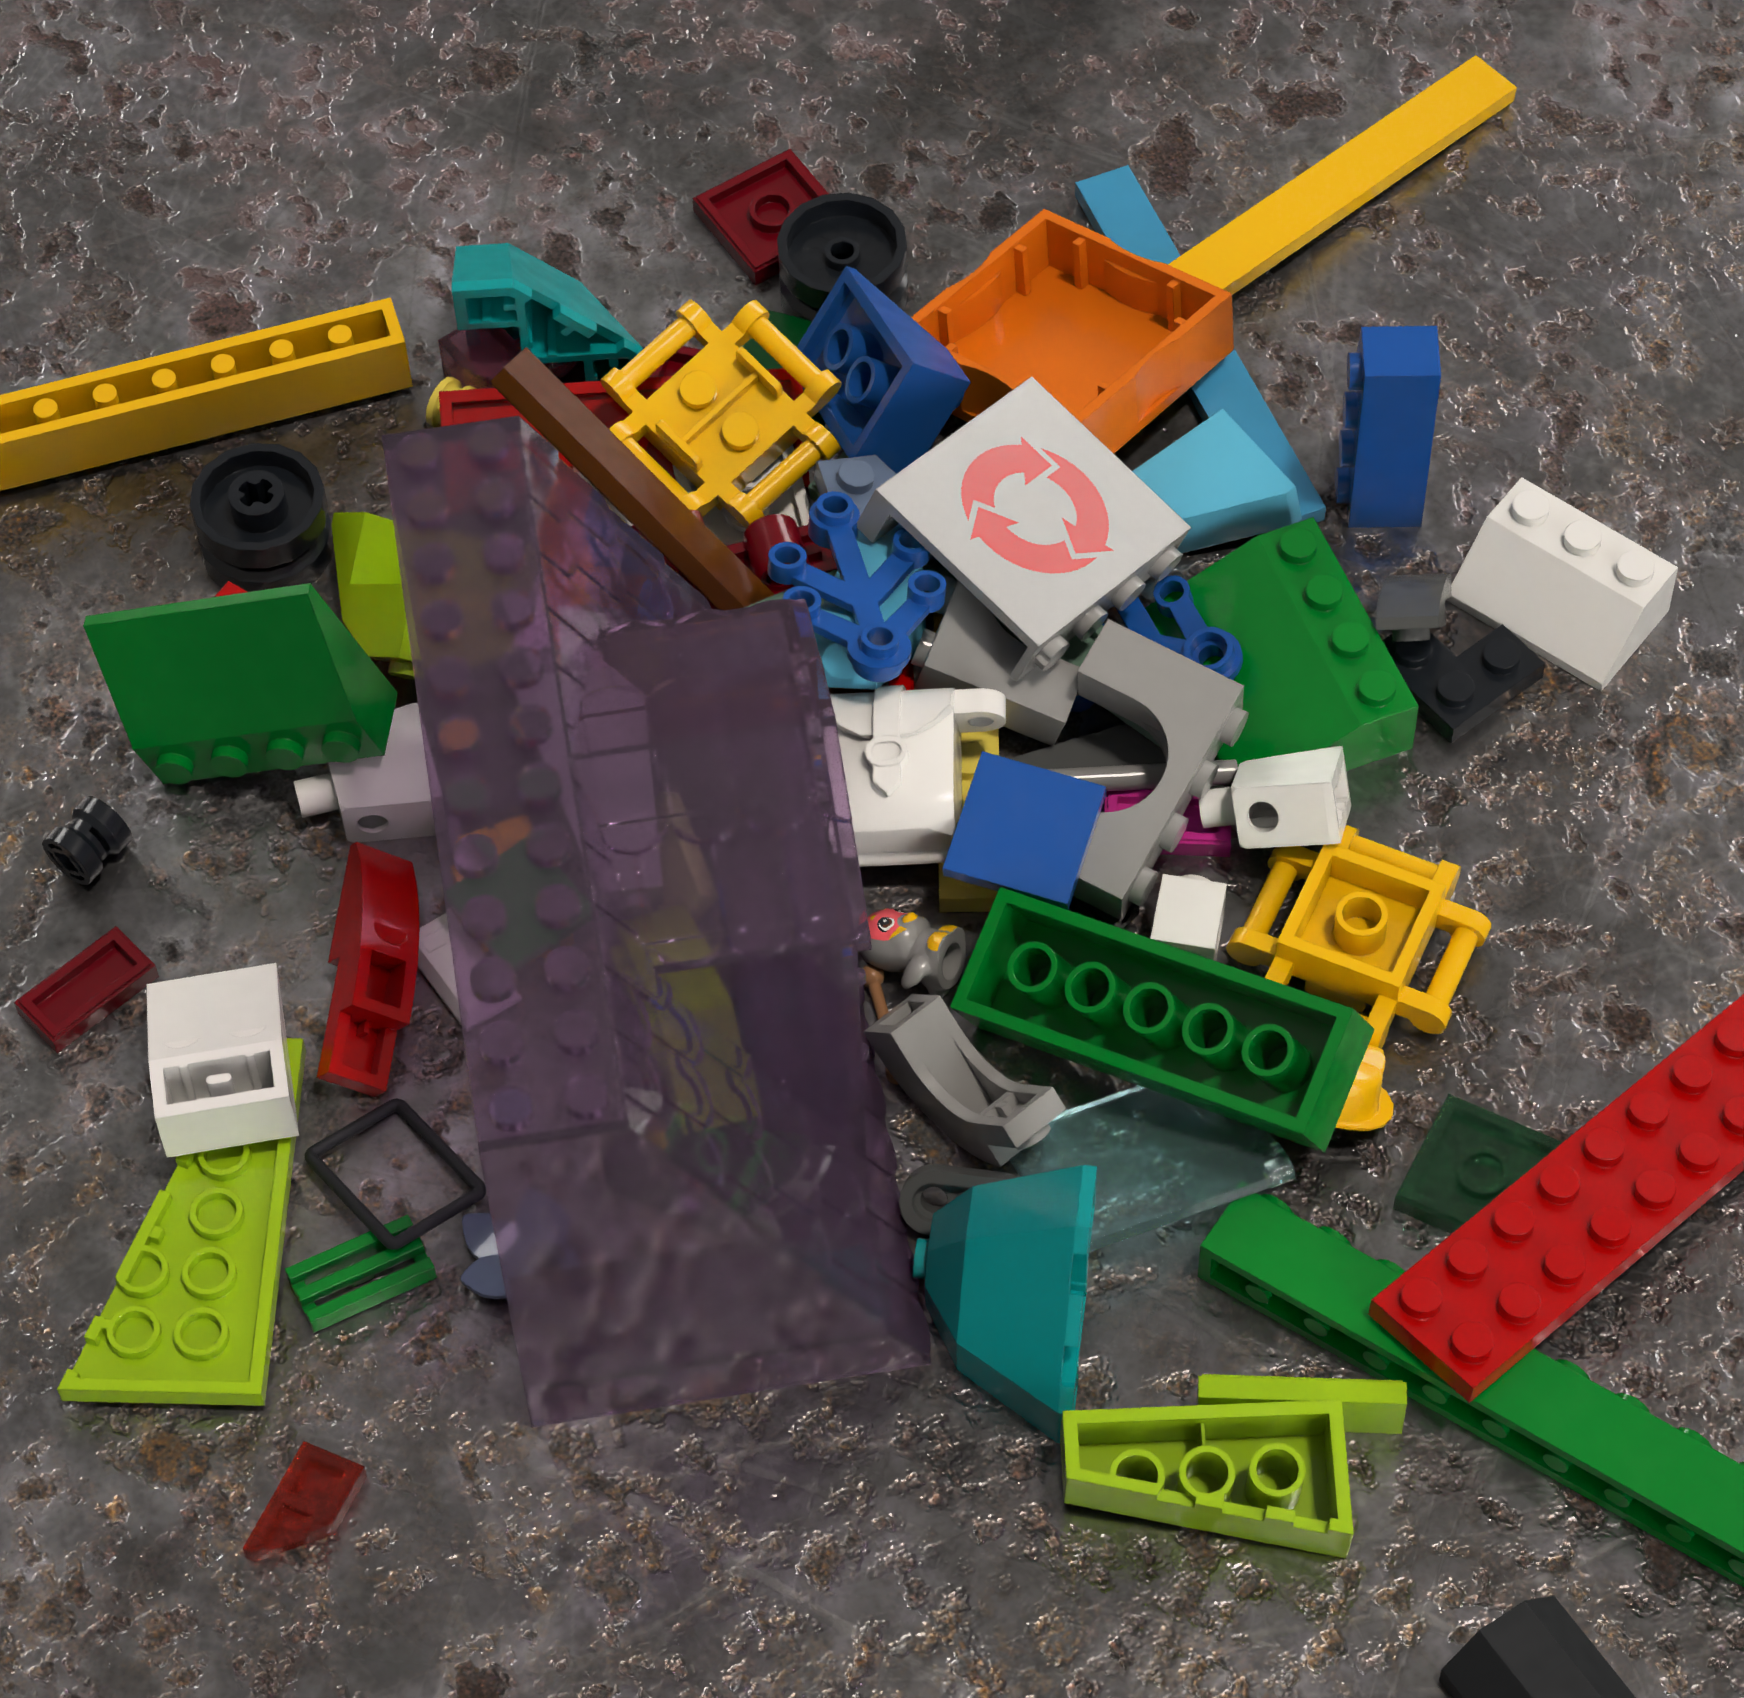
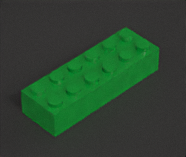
(1163, 1018)

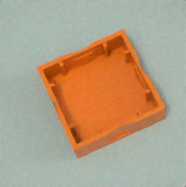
(1084, 320)

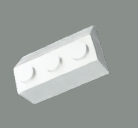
(1563, 584)

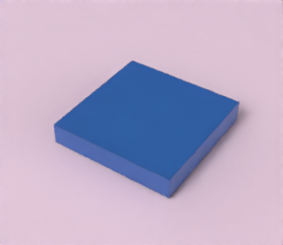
(1024, 830)

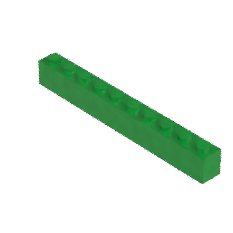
(1536, 1411)

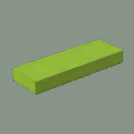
(1366, 1403)

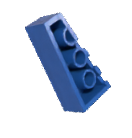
(1388, 426)

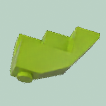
(372, 588)

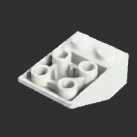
(219, 1060)

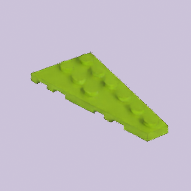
(197, 1283)

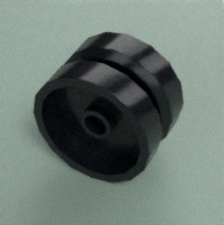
(839, 233)
(262, 518)

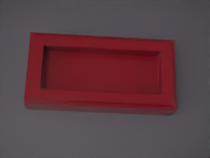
(86, 989)

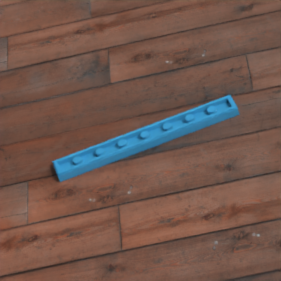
(1124, 214)

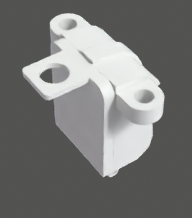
(907, 766)

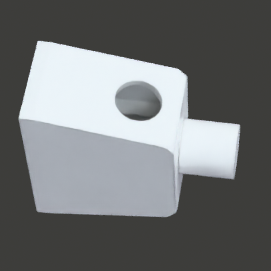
(378, 794)
(1284, 800)

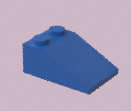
(892, 374)

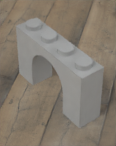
(978, 653)
(1190, 718)

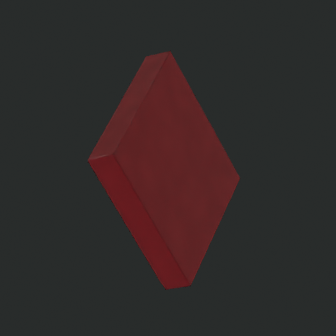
(751, 209)

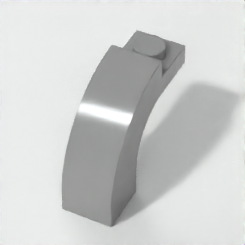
(957, 1085)

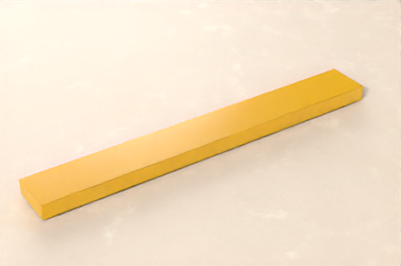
(1348, 177)

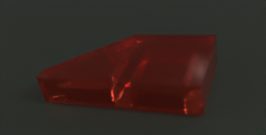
(306, 1502)

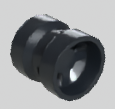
(87, 840)

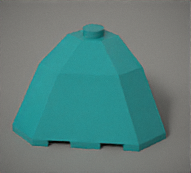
(540, 305)
(1012, 1287)

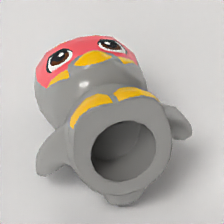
(911, 946)

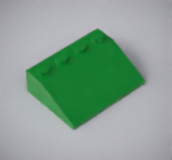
(1308, 649)
(241, 684)

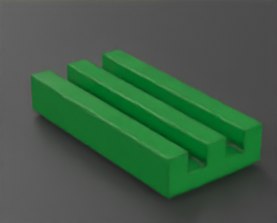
(353, 1265)

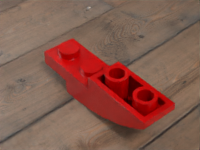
(376, 970)

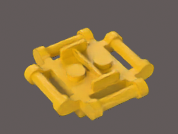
(725, 412)
(1363, 929)

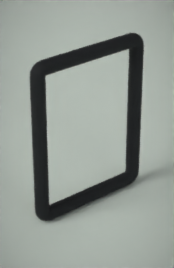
(359, 1209)

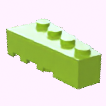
(1218, 1468)

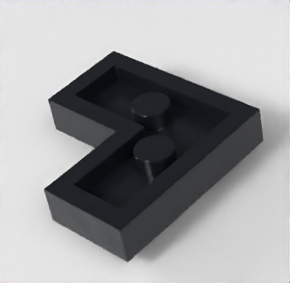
(1465, 688)

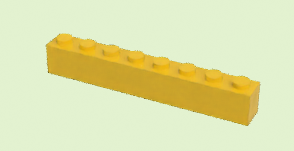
(201, 392)

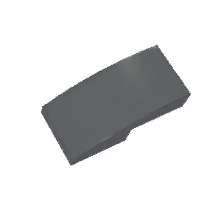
(1413, 605)

